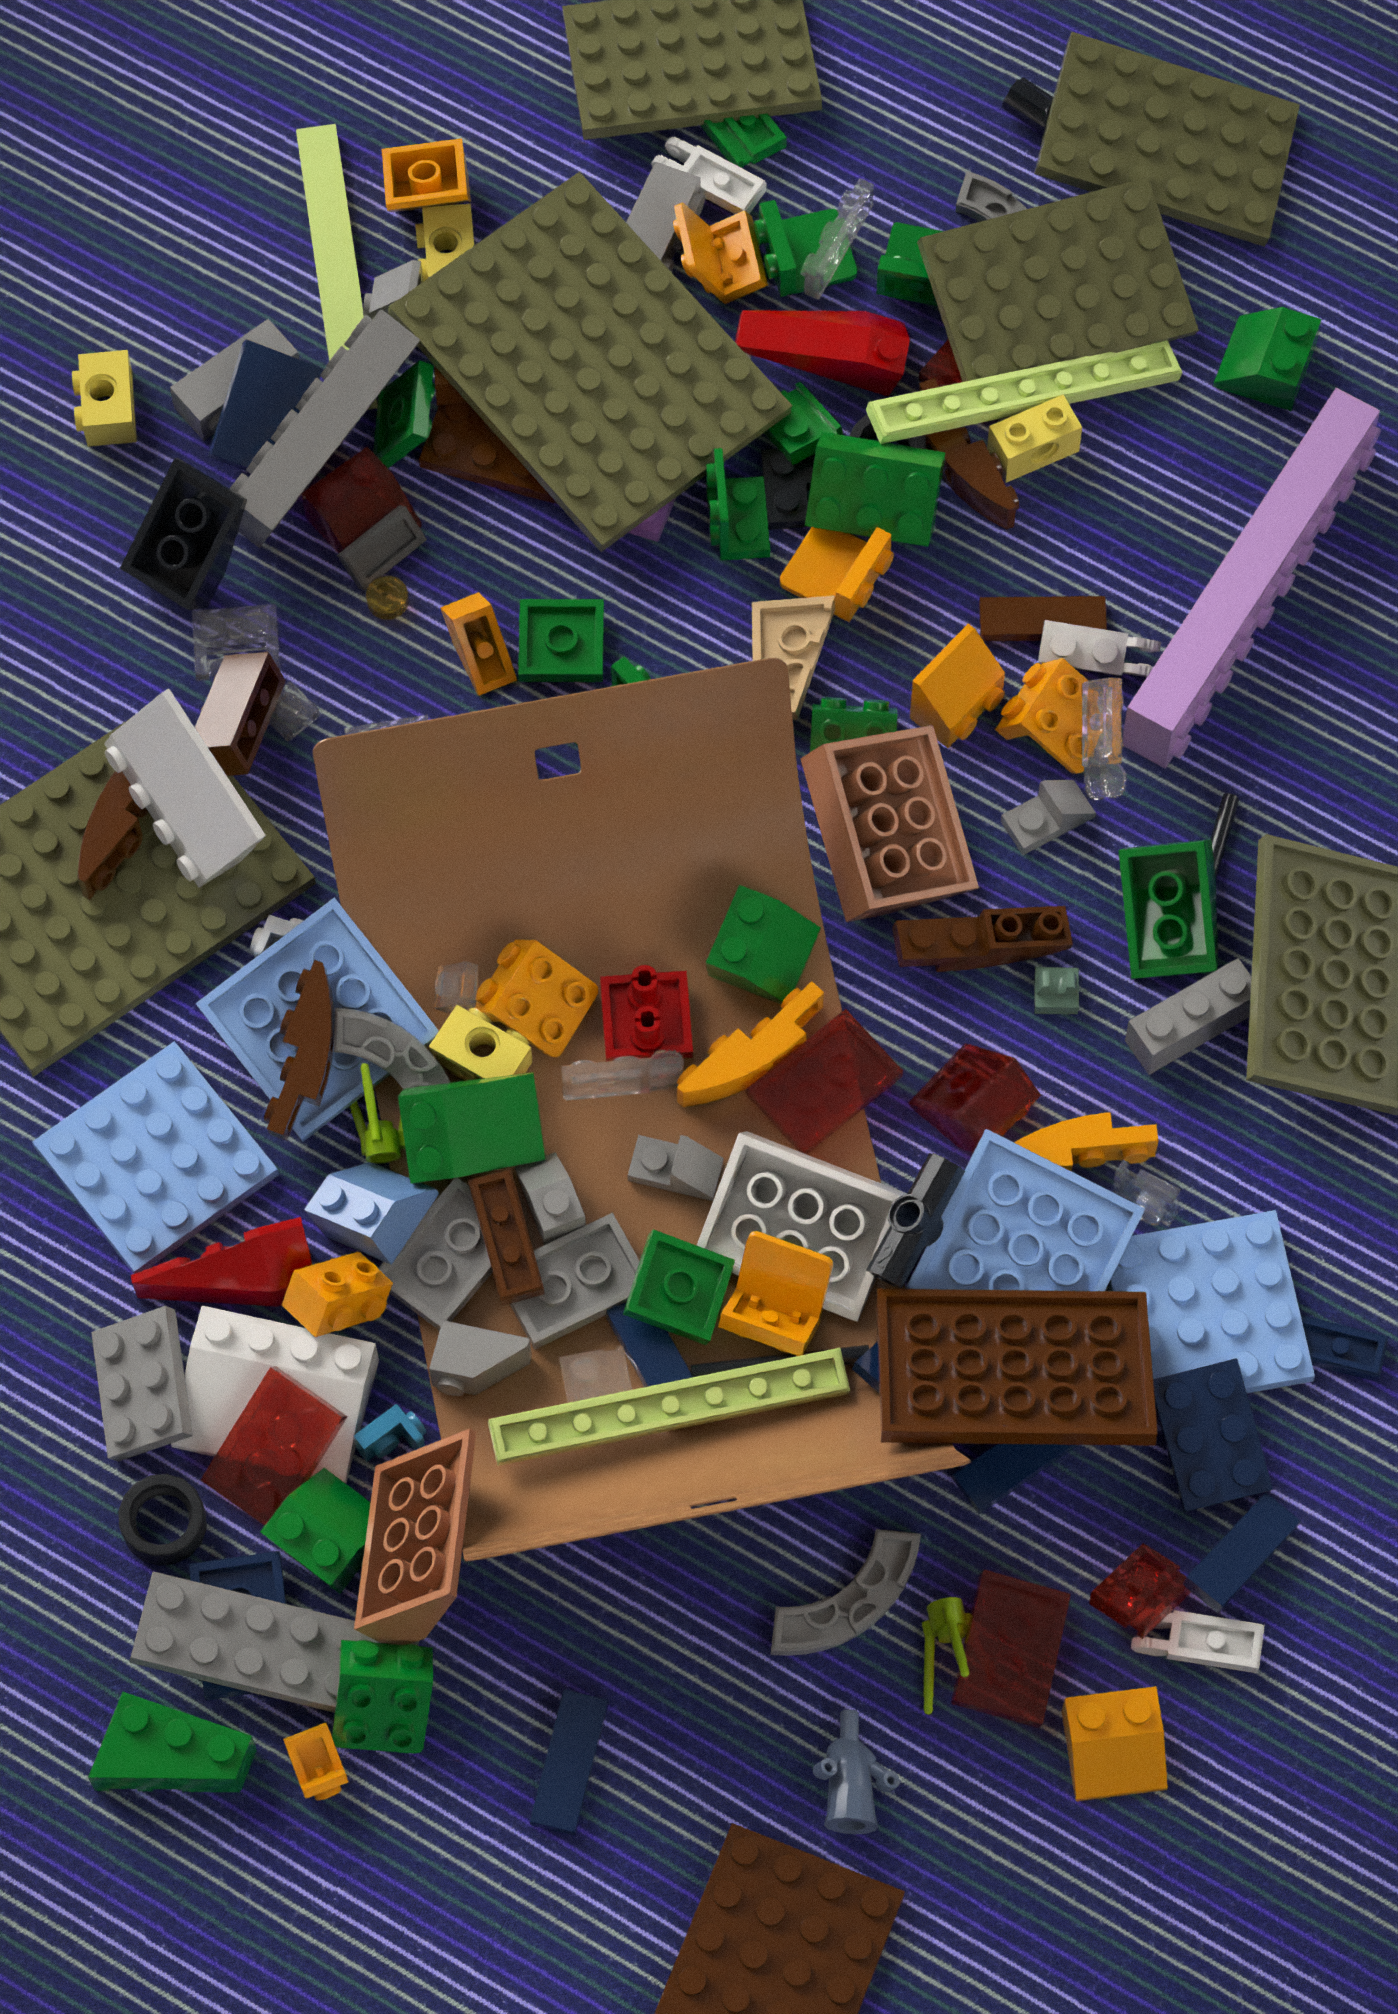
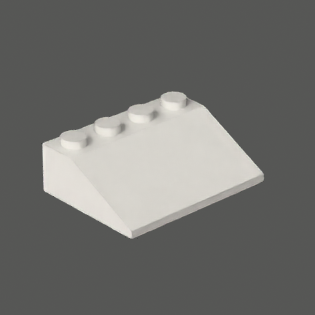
(183, 790)
(804, 1204)
(233, 1356)

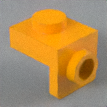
(316, 1762)

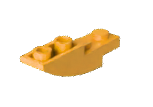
(740, 1061)
(1092, 1142)

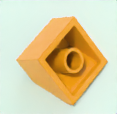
(425, 175)
(957, 687)
(1115, 1743)

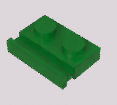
(746, 139)
(801, 429)

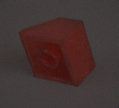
(353, 499)
(975, 1094)

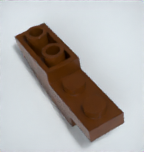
(974, 472)
(109, 836)
(982, 941)
(310, 1034)

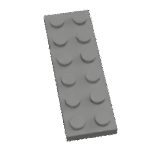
(242, 1641)

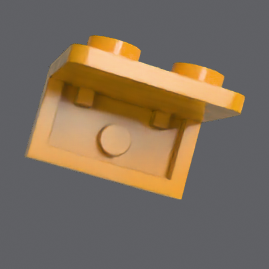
(721, 255)
(838, 567)
(1049, 712)
(536, 995)
(778, 1294)

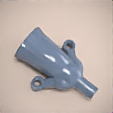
(850, 1784)

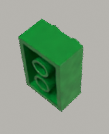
(874, 485)

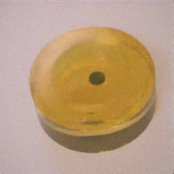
(387, 597)

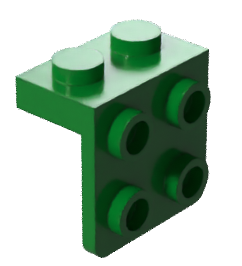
(790, 243)
(838, 722)
(383, 1696)

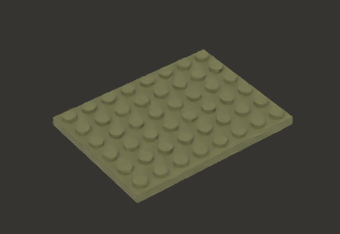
(590, 360)
(87, 962)

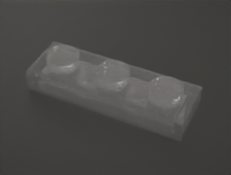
(837, 238)

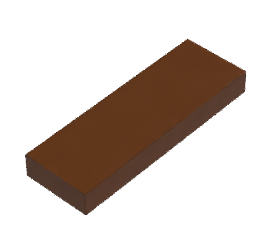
(1025, 616)
(506, 1237)

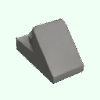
(1047, 816)
(676, 1167)

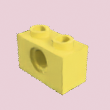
(444, 229)
(111, 419)
(1035, 438)
(473, 1028)

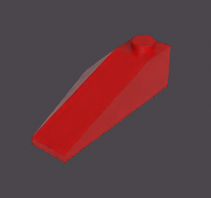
(837, 345)
(240, 1274)

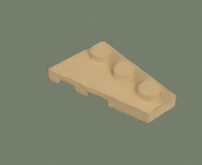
(794, 633)

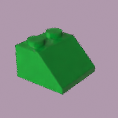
(1269, 356)
(762, 945)
(323, 1528)

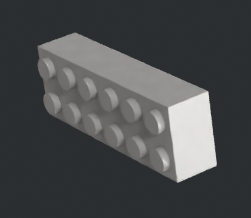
(325, 419)

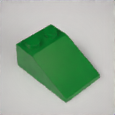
(1170, 908)
(471, 1126)

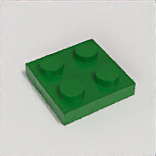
(404, 413)
(561, 640)
(679, 1287)

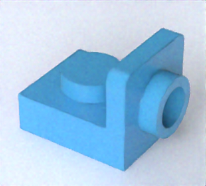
(383, 1433)

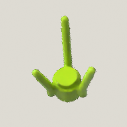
(379, 1140)
(950, 1624)

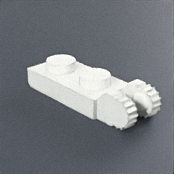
(720, 179)
(1093, 648)
(1206, 1641)

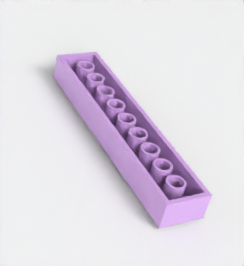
(1251, 578)

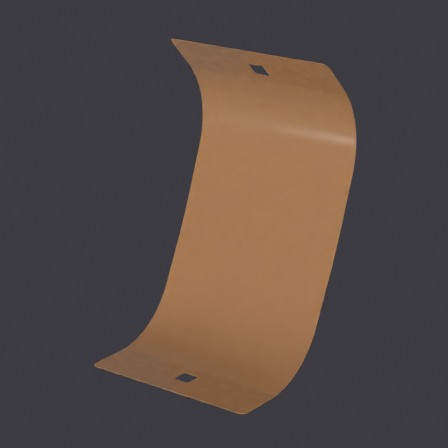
(631, 863)

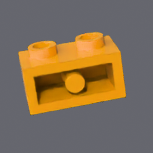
(337, 1294)

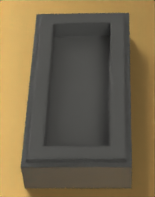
(381, 547)

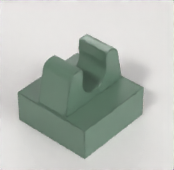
(1056, 990)

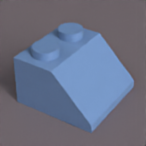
(370, 1209)

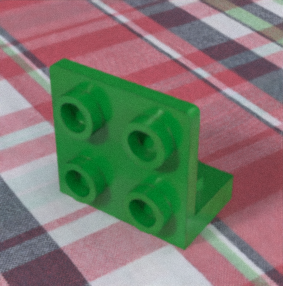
(902, 269)
(736, 513)

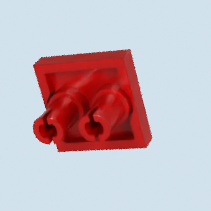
(646, 1013)

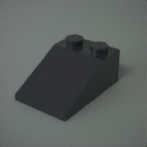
(186, 537)

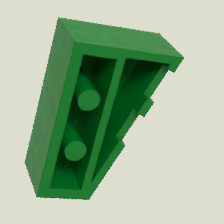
(169, 1749)

